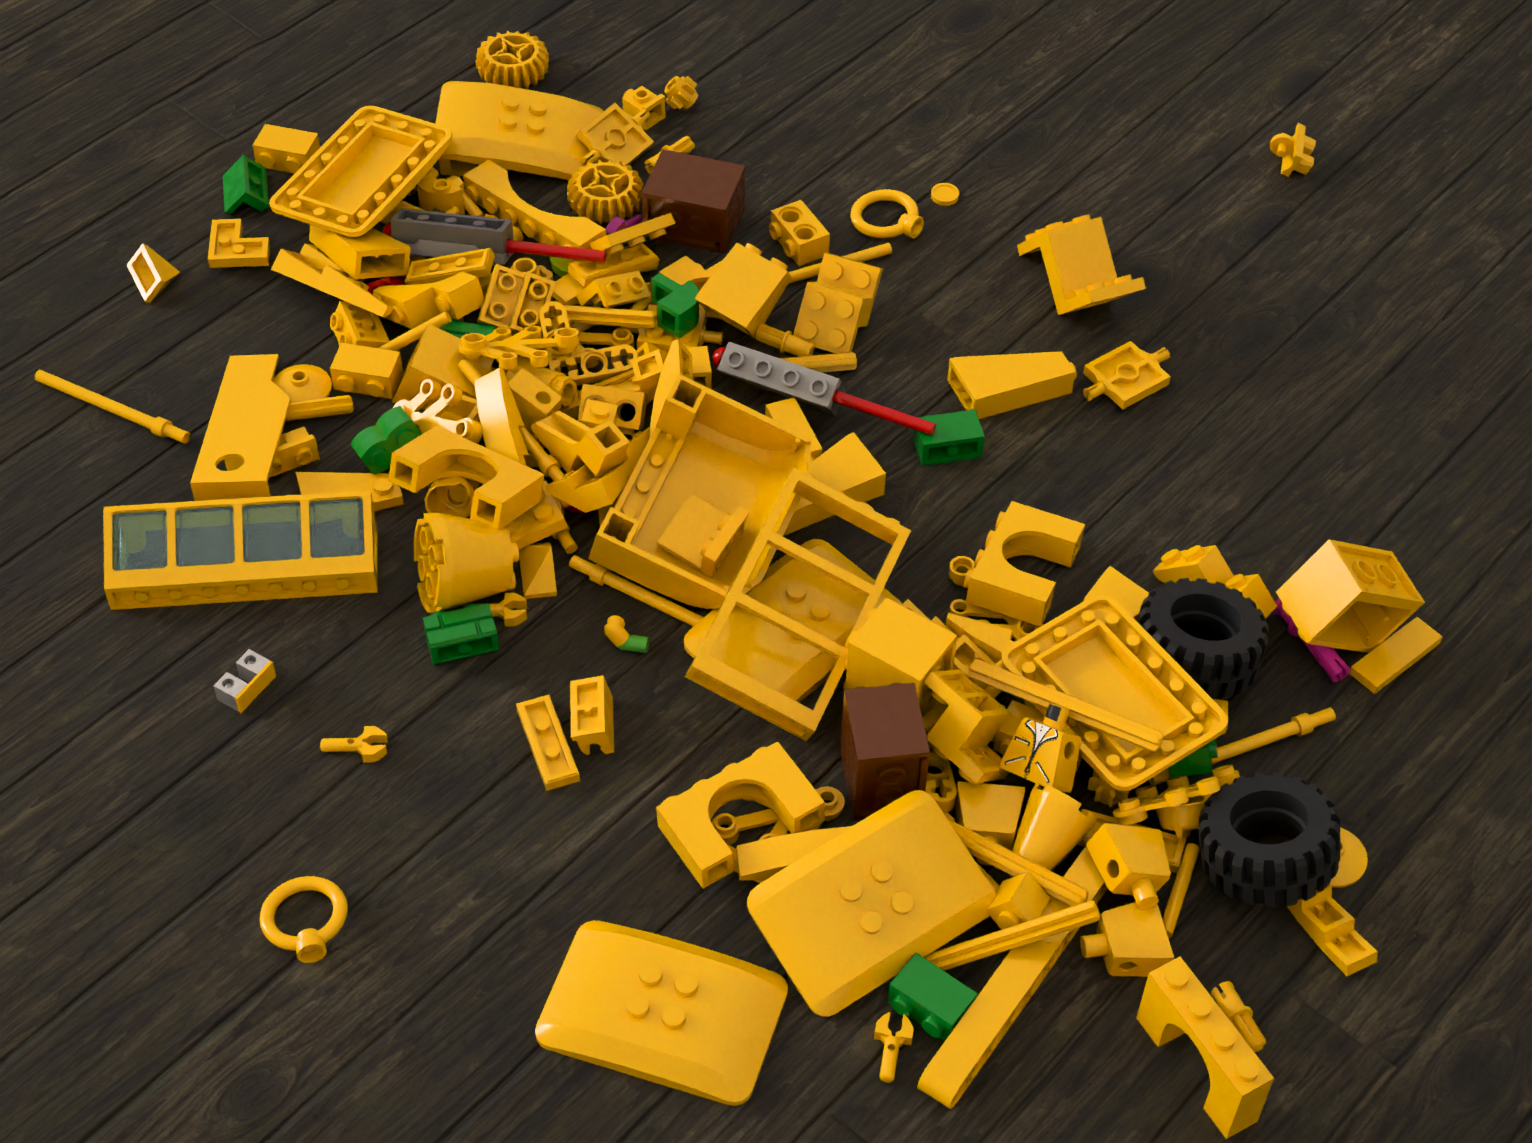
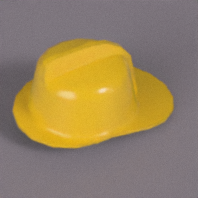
(1182, 817)

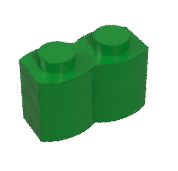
(378, 442)

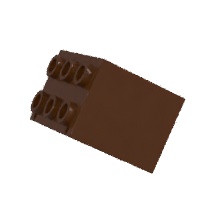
(700, 194)
(882, 746)

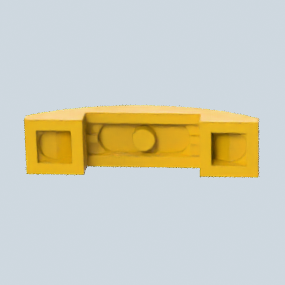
(641, 379)

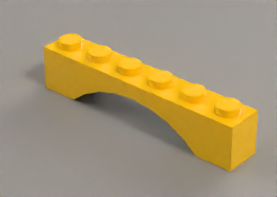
(491, 189)

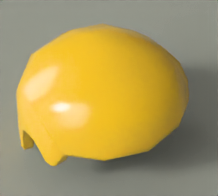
(450, 496)

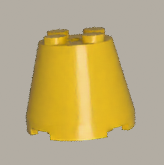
(461, 560)

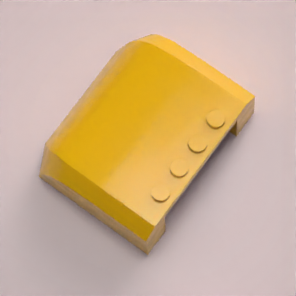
(722, 456)

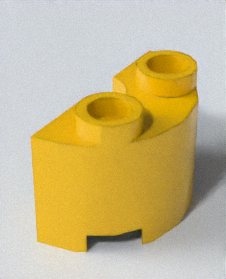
(439, 193)

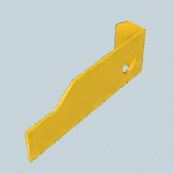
(244, 426)

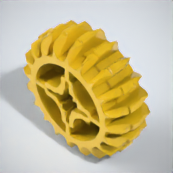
(512, 60)
(605, 191)

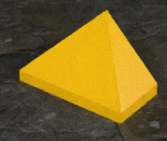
(150, 272)
(537, 571)

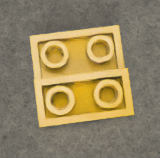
(514, 299)

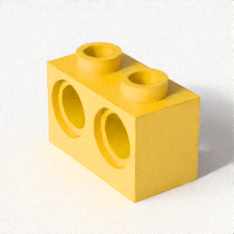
(799, 232)
(617, 397)

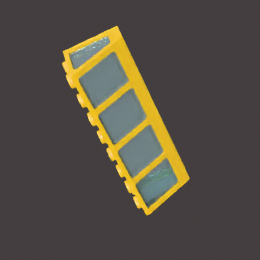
(240, 550)

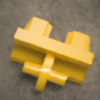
(1294, 151)

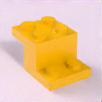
(837, 303)
(966, 725)

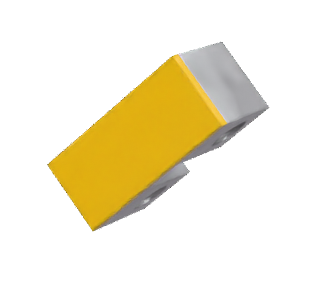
(239, 694)

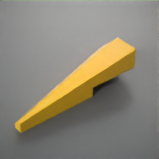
(320, 272)
(590, 492)

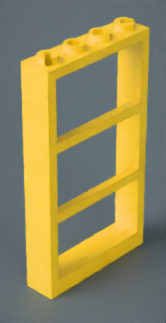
(751, 693)

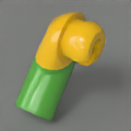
(622, 639)

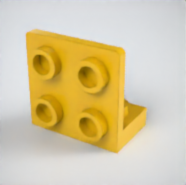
(703, 534)

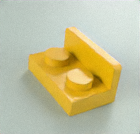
(615, 290)
(357, 326)
(294, 450)

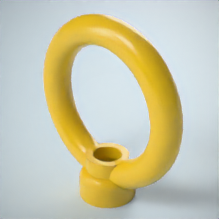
(908, 223)
(309, 942)

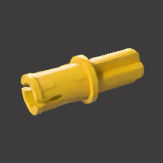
(684, 145)
(784, 341)
(1239, 1015)

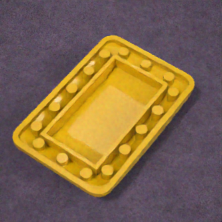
(514, 127)
(362, 171)
(805, 597)
(1117, 665)
(870, 902)
(663, 1011)

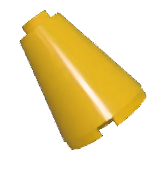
(1051, 827)

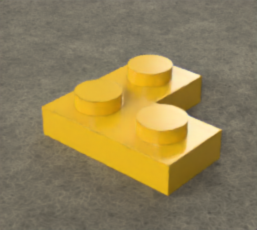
(231, 250)

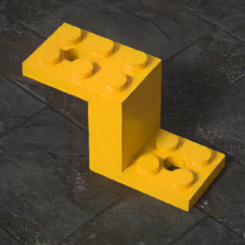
(1079, 264)

